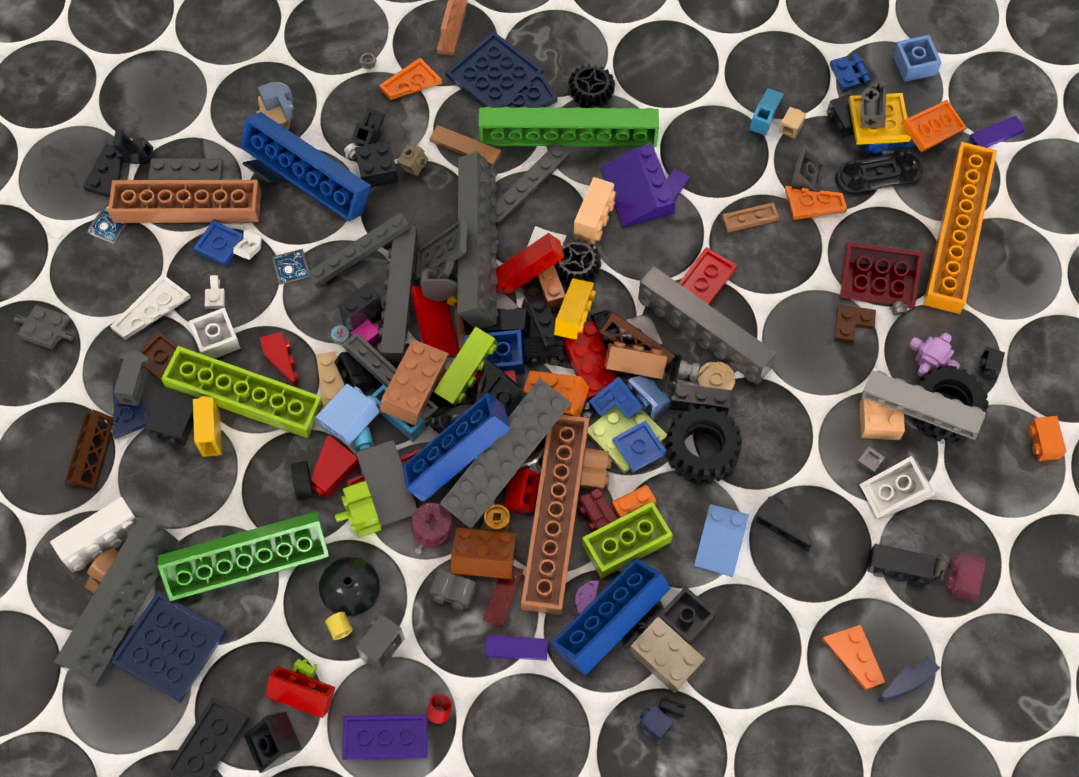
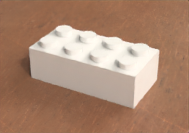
(95, 535)

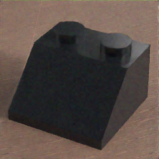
(272, 741)

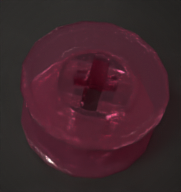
(442, 525)

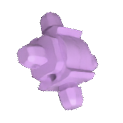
(933, 353)

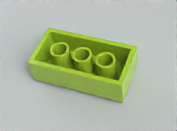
(627, 539)

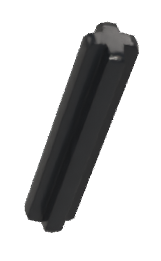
(673, 371)

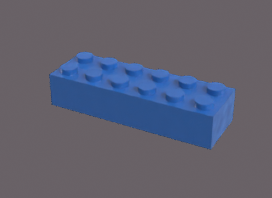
(456, 447)
(610, 616)

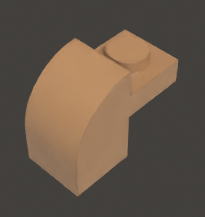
(99, 569)

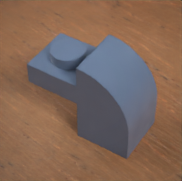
(276, 95)

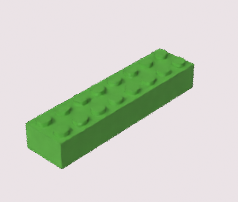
(242, 556)

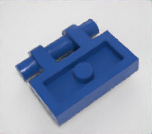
(845, 74)

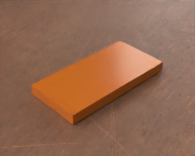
(933, 125)

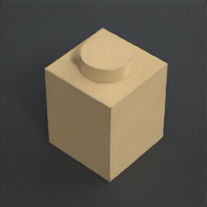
(792, 122)

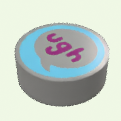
(340, 334)

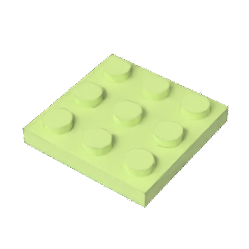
(615, 423)

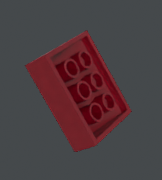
(880, 274)

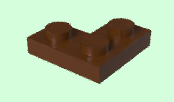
(851, 317)

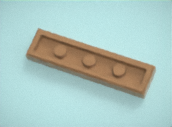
(463, 144)

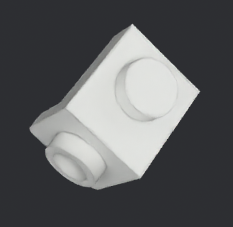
(248, 245)

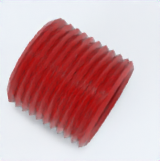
(439, 716)

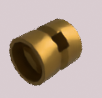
(497, 518)

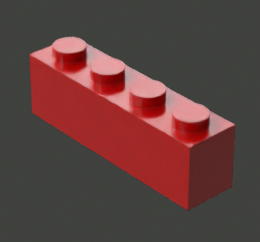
(528, 264)

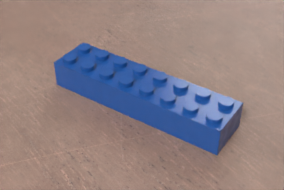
(305, 166)

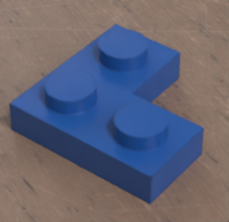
(616, 394)

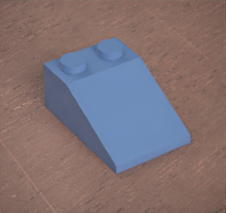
(721, 540)

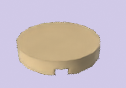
(716, 376)

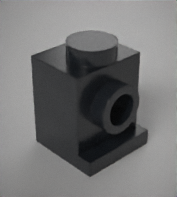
(991, 363)

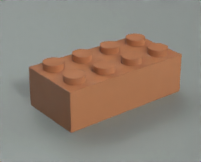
(414, 382)

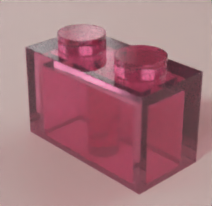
(967, 576)

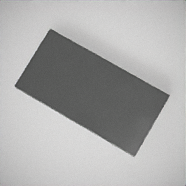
(386, 483)

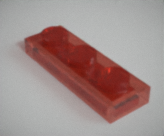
(502, 598)

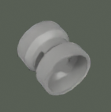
(688, 371)

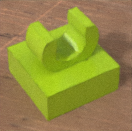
(305, 669)

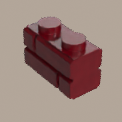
(596, 510)

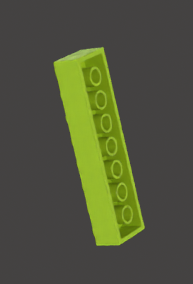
(243, 391)

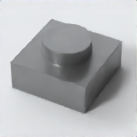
(870, 460)

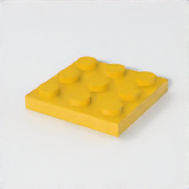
(894, 115)

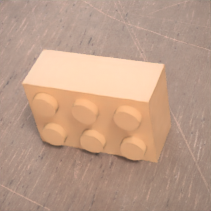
(594, 211)

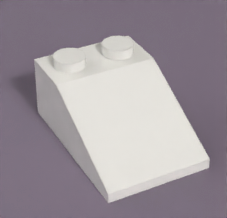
(897, 488)

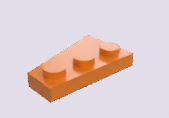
(410, 80)
(814, 204)
(856, 654)

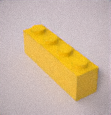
(575, 309)

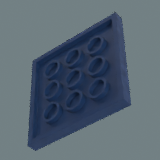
(493, 72)
(168, 647)

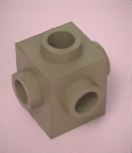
(412, 159)

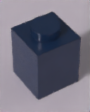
(655, 722)

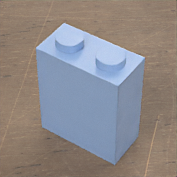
(348, 414)

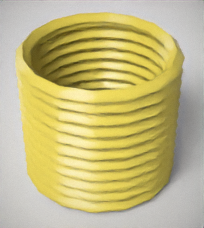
(338, 625)

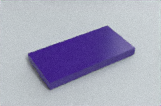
(385, 737)

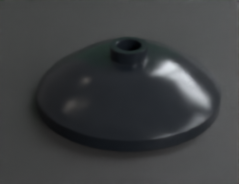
(350, 598)

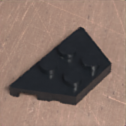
(500, 387)

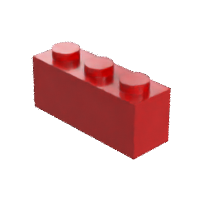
(300, 691)

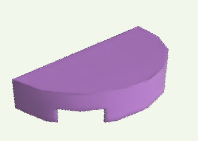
(586, 595)

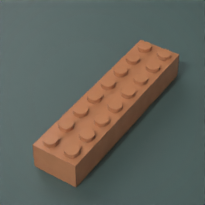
(184, 201)

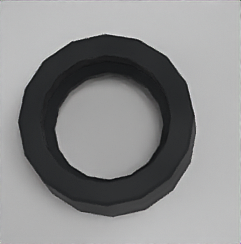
(302, 480)

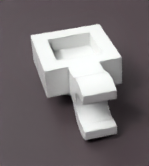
(215, 296)

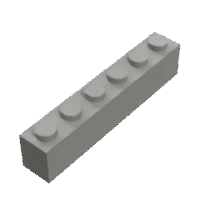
(923, 404)

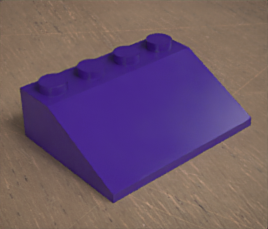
(639, 186)

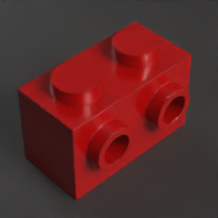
(522, 491)

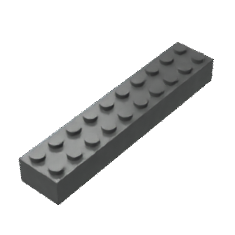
(478, 266)

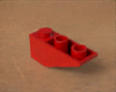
(277, 356)

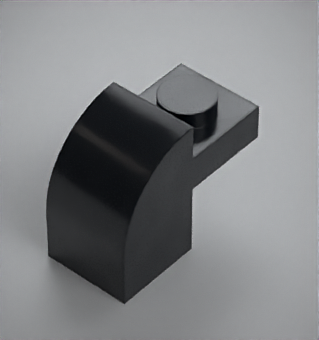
(369, 130)
(132, 151)
(600, 319)

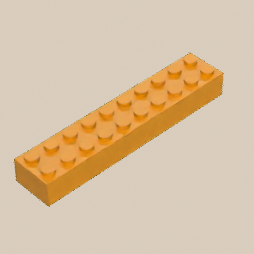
(960, 228)

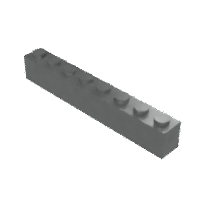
(398, 296)

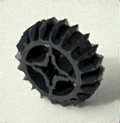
(582, 80)
(579, 255)

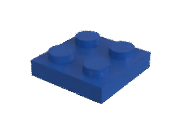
(218, 243)
(639, 446)

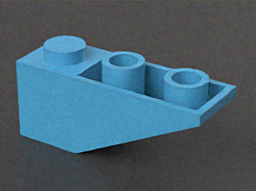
(766, 111)

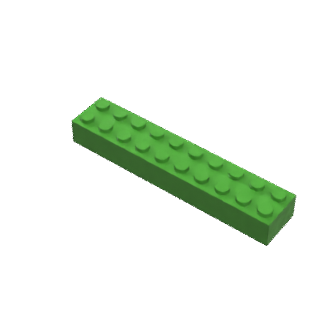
(568, 126)

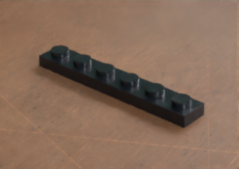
(541, 313)

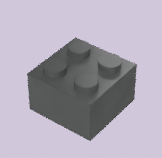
(380, 642)

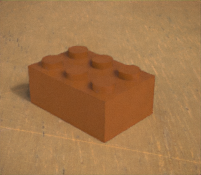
(483, 553)

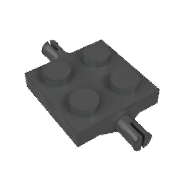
(44, 327)

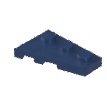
(128, 417)

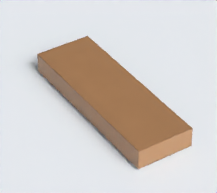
(750, 217)

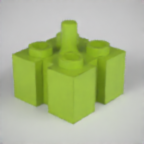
(359, 510)

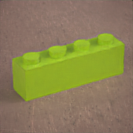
(466, 366)

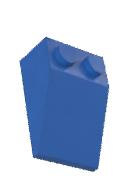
(509, 351)

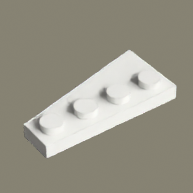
(150, 306)

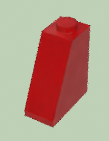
(332, 467)

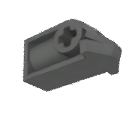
(874, 106)
(131, 378)

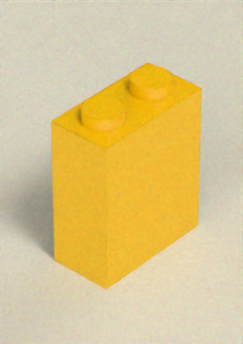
(207, 426)

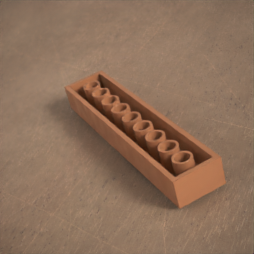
(555, 516)

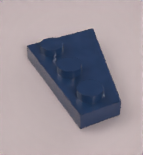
(534, 95)

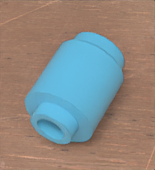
(363, 440)

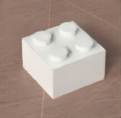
(214, 334)

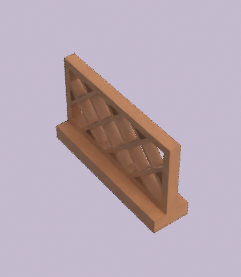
(451, 26)

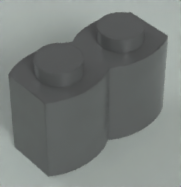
(452, 589)

